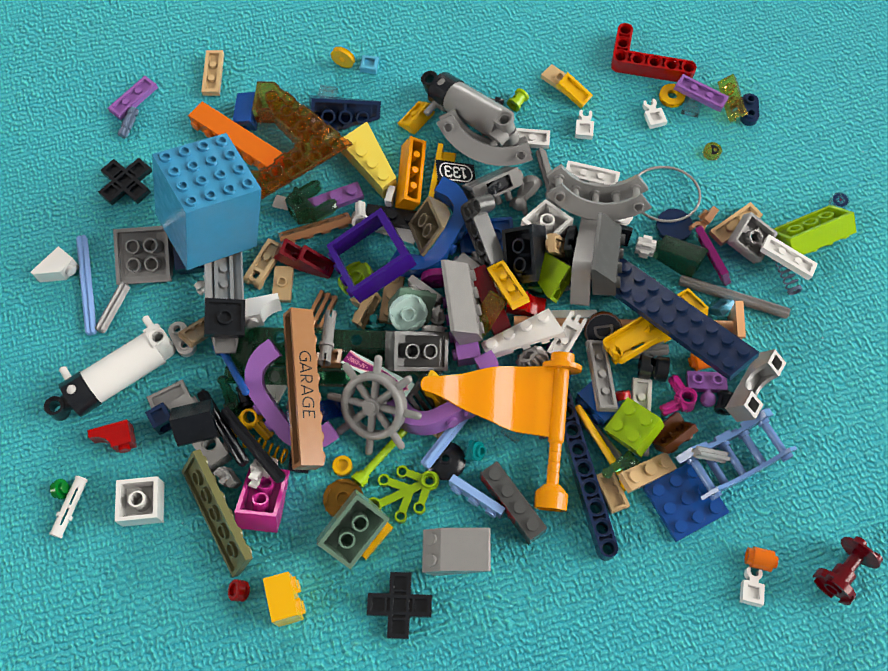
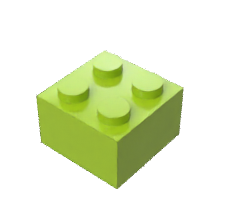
(634, 427)

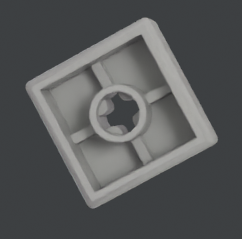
(742, 240)

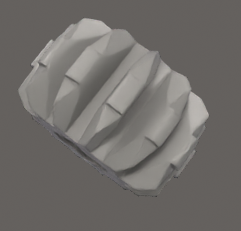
(532, 357)

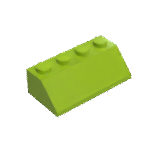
(817, 229)

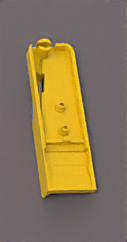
(640, 331)

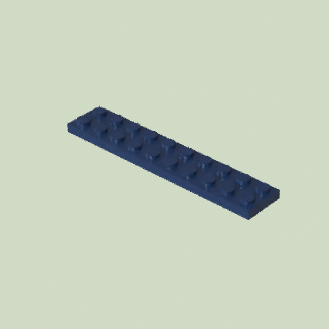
(684, 322)

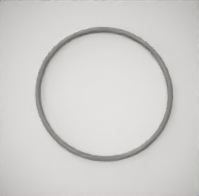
(698, 188)

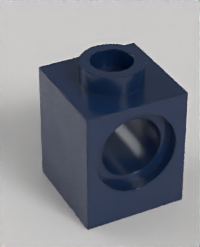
(159, 418)

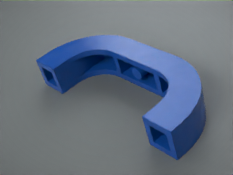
(446, 245)

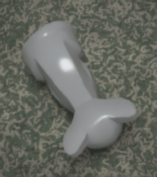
(527, 190)

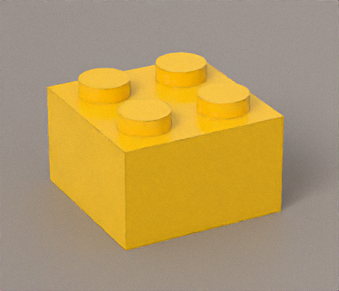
(283, 599)

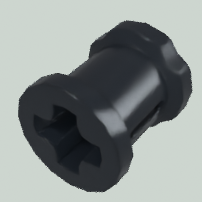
(723, 399)

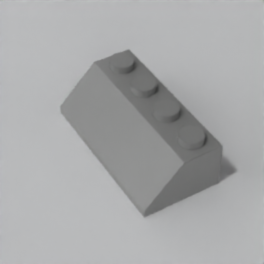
(462, 302)

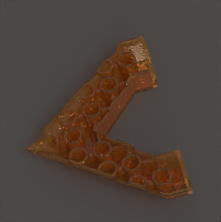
(312, 137)

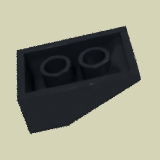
(524, 251)

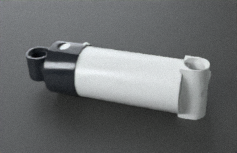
(112, 373)

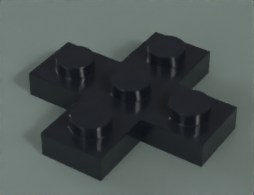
(125, 181)
(399, 605)

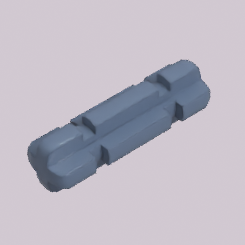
(128, 122)

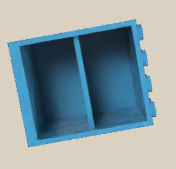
(206, 200)

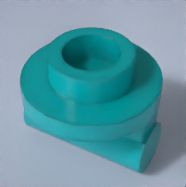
(375, 326)
(475, 451)

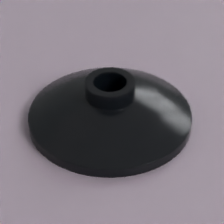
(454, 465)

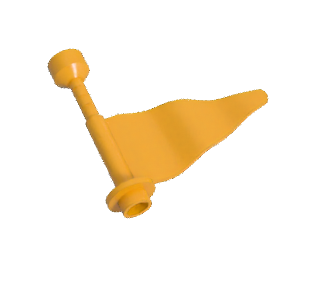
(521, 401)

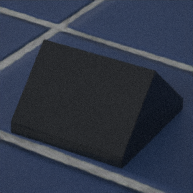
(193, 423)

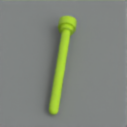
(362, 476)

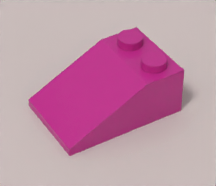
(261, 507)

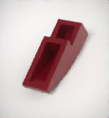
(304, 259)

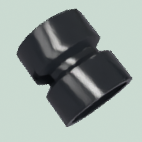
(653, 367)

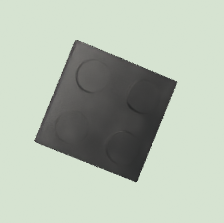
(224, 318)

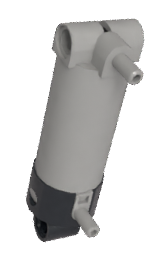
(472, 106)

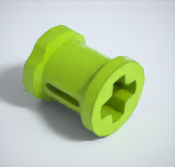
(517, 100)

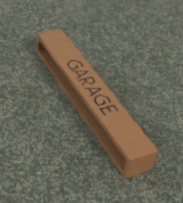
(303, 389)

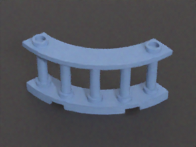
(723, 441)

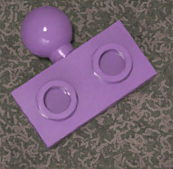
(707, 383)

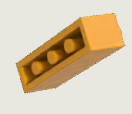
(410, 174)

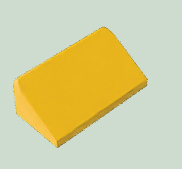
(415, 117)

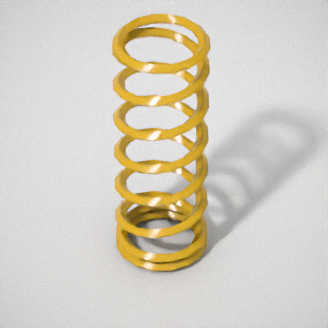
(264, 444)

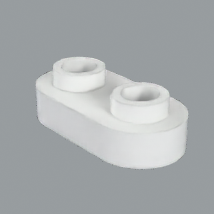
(178, 343)

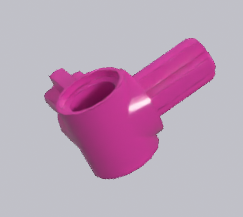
(681, 393)

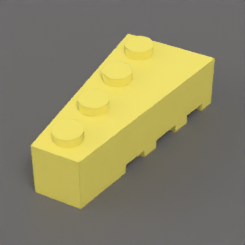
(369, 159)

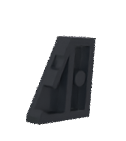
(570, 243)

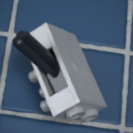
(495, 183)

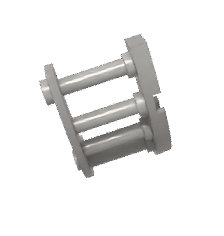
(478, 147)
(591, 198)

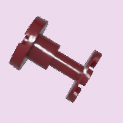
(838, 580)

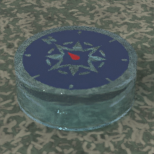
(839, 200)

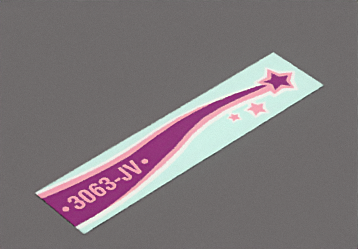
(363, 365)

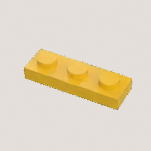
(508, 285)

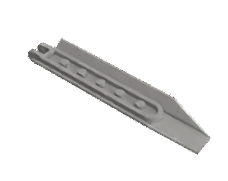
(225, 281)

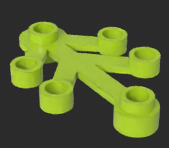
(406, 491)

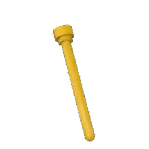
(597, 438)

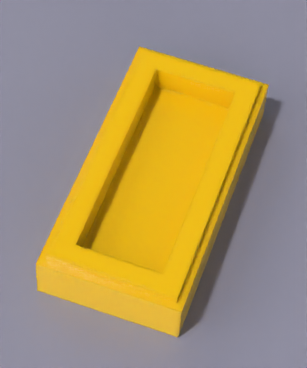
(574, 90)

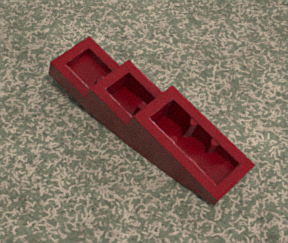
(485, 284)

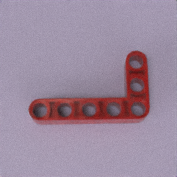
(646, 64)

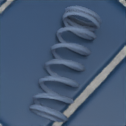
(790, 290)

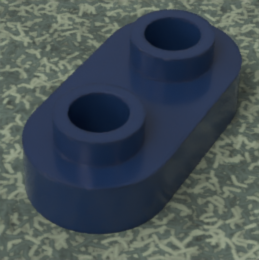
(751, 104)

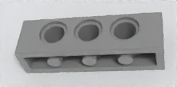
(220, 453)

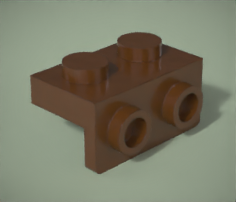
(674, 433)

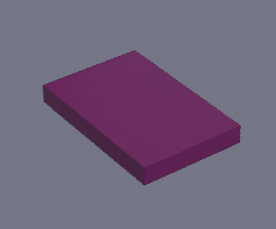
(713, 256)

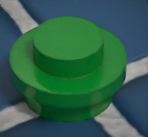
(59, 489)

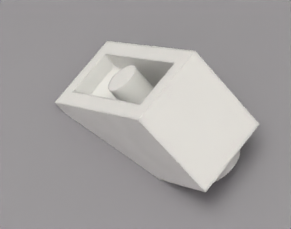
(55, 267)

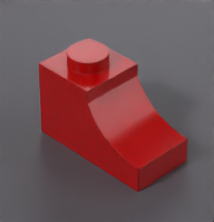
(529, 309)
(118, 434)

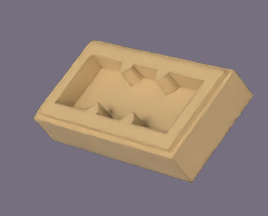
(552, 76)
(283, 282)
(193, 333)
(612, 493)

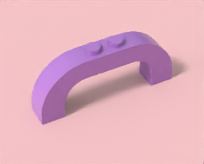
(264, 402)
(447, 414)

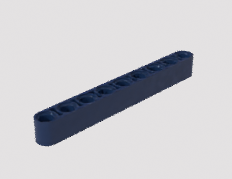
(588, 479)

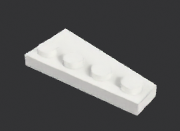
(522, 335)

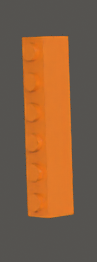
(249, 146)

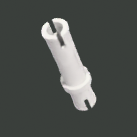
(58, 530)

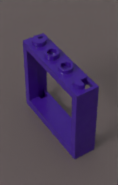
(382, 276)

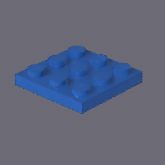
(680, 502)

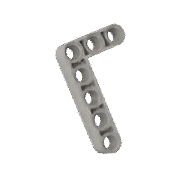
(582, 262)

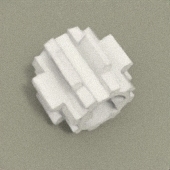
(645, 246)

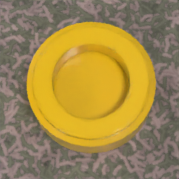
(342, 466)

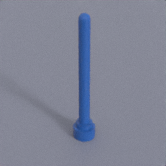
(235, 373)

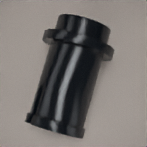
(245, 401)

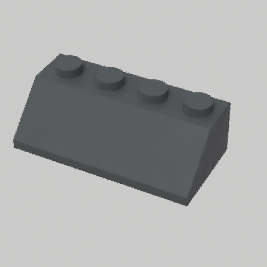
(607, 256)

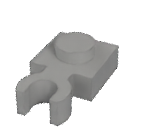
(227, 477)

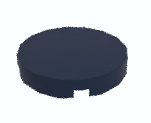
(674, 229)

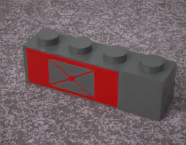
(515, 504)

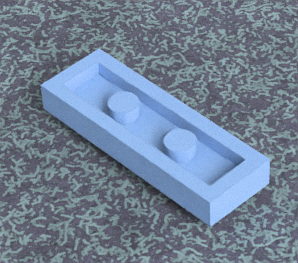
(476, 497)

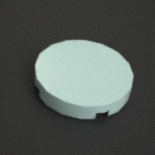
(408, 312)

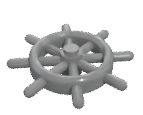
(374, 405)

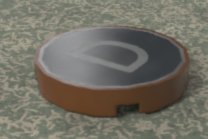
(601, 325)

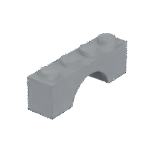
(744, 402)

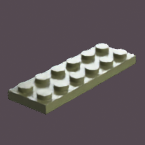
(217, 513)

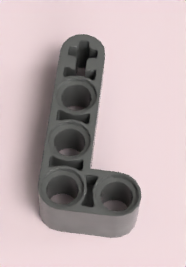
(481, 229)

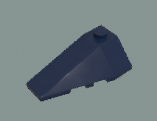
(344, 112)

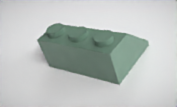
(352, 529)

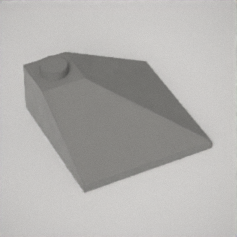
(143, 255)

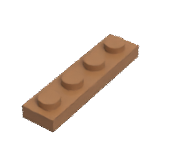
(323, 226)

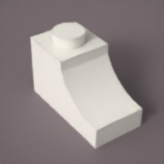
(260, 308)

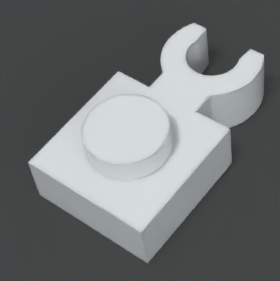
(654, 116)
(584, 126)
(751, 590)

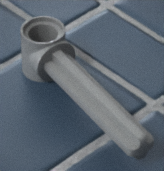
(545, 168)

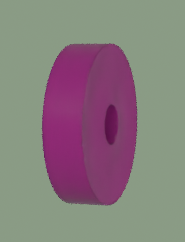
(433, 277)

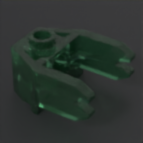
(302, 210)

